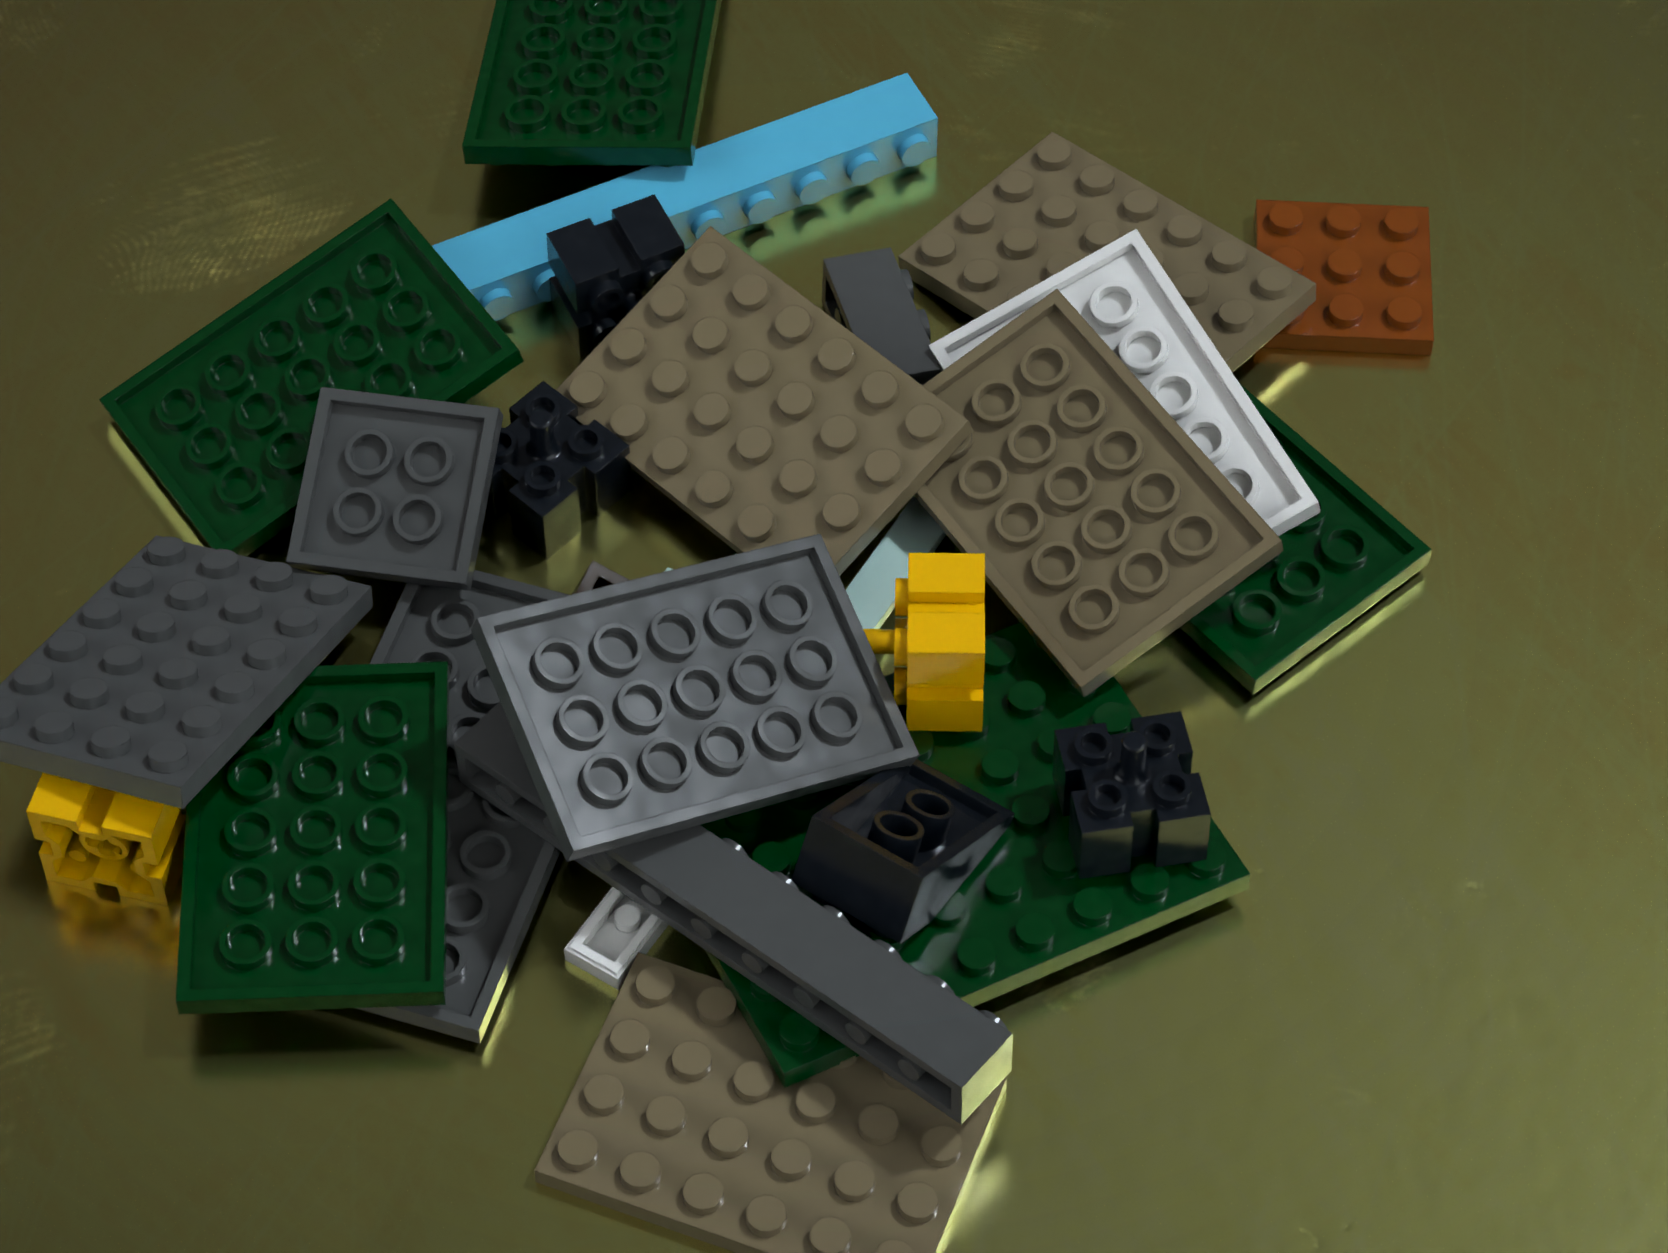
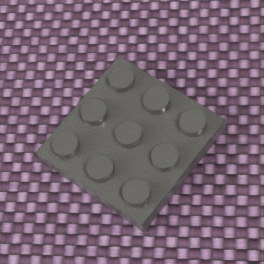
(395, 488)

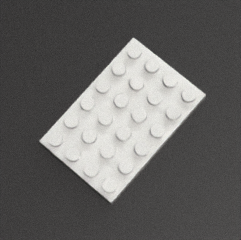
(1162, 343)

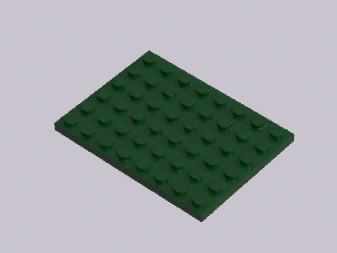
(1023, 902)

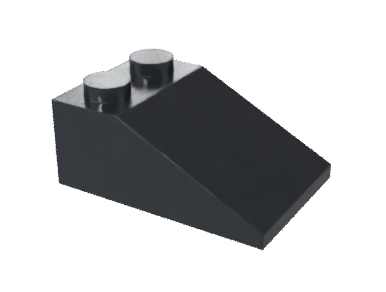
(898, 847)

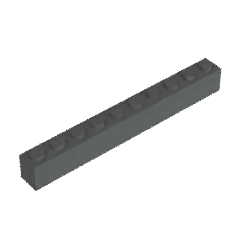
(776, 939)

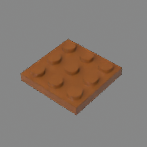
(1367, 274)

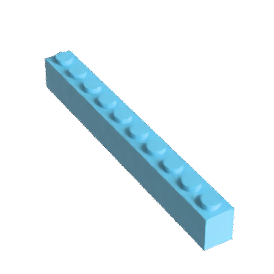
(727, 187)

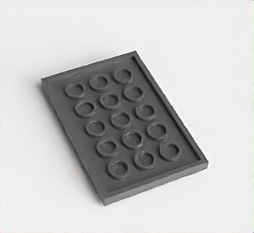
(172, 668)
(692, 695)

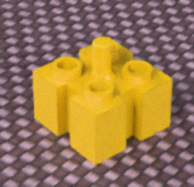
(938, 641)
(107, 839)

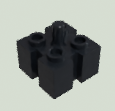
(608, 268)
(554, 470)
(1130, 795)

